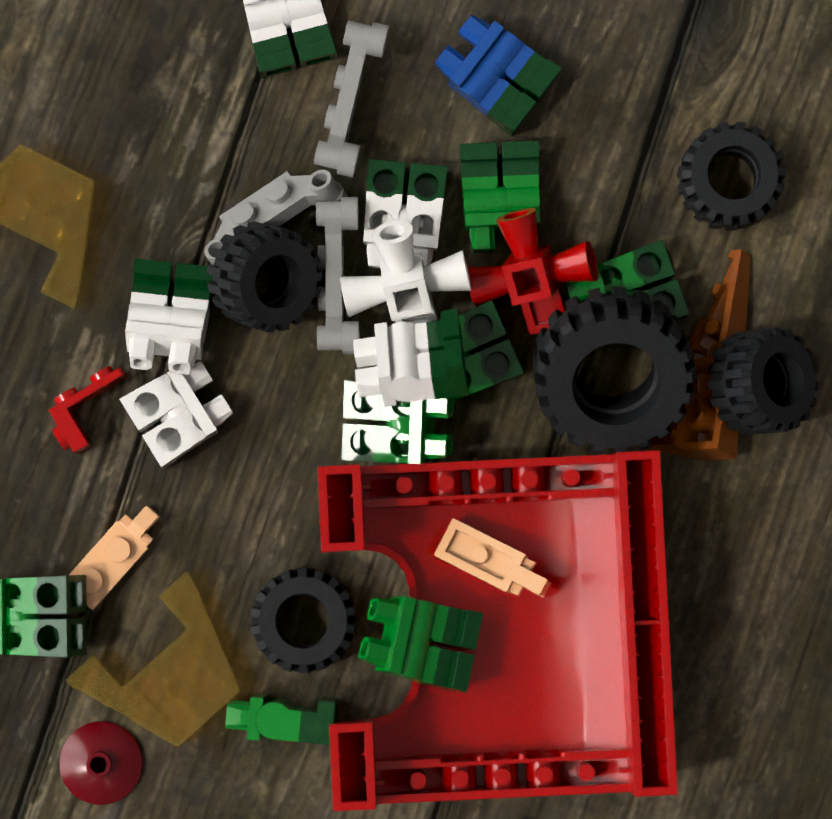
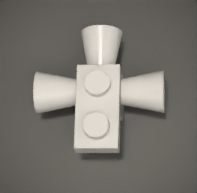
(404, 278)

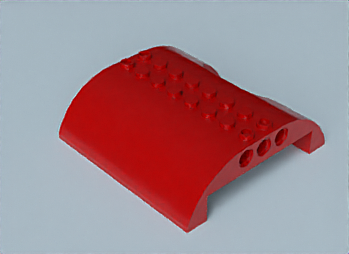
(560, 685)

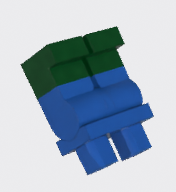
(499, 73)

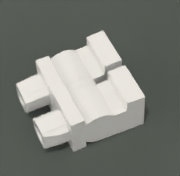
(176, 406)

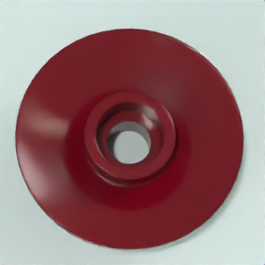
(122, 759)

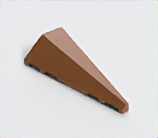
(701, 431)

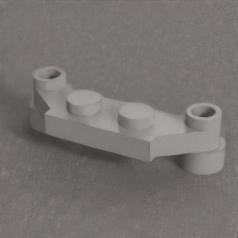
(337, 152)
(278, 203)
(335, 217)

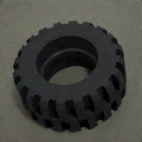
(621, 419)

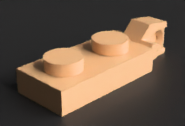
(115, 555)
(489, 560)

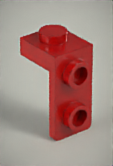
(68, 429)

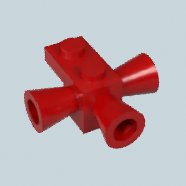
(531, 271)

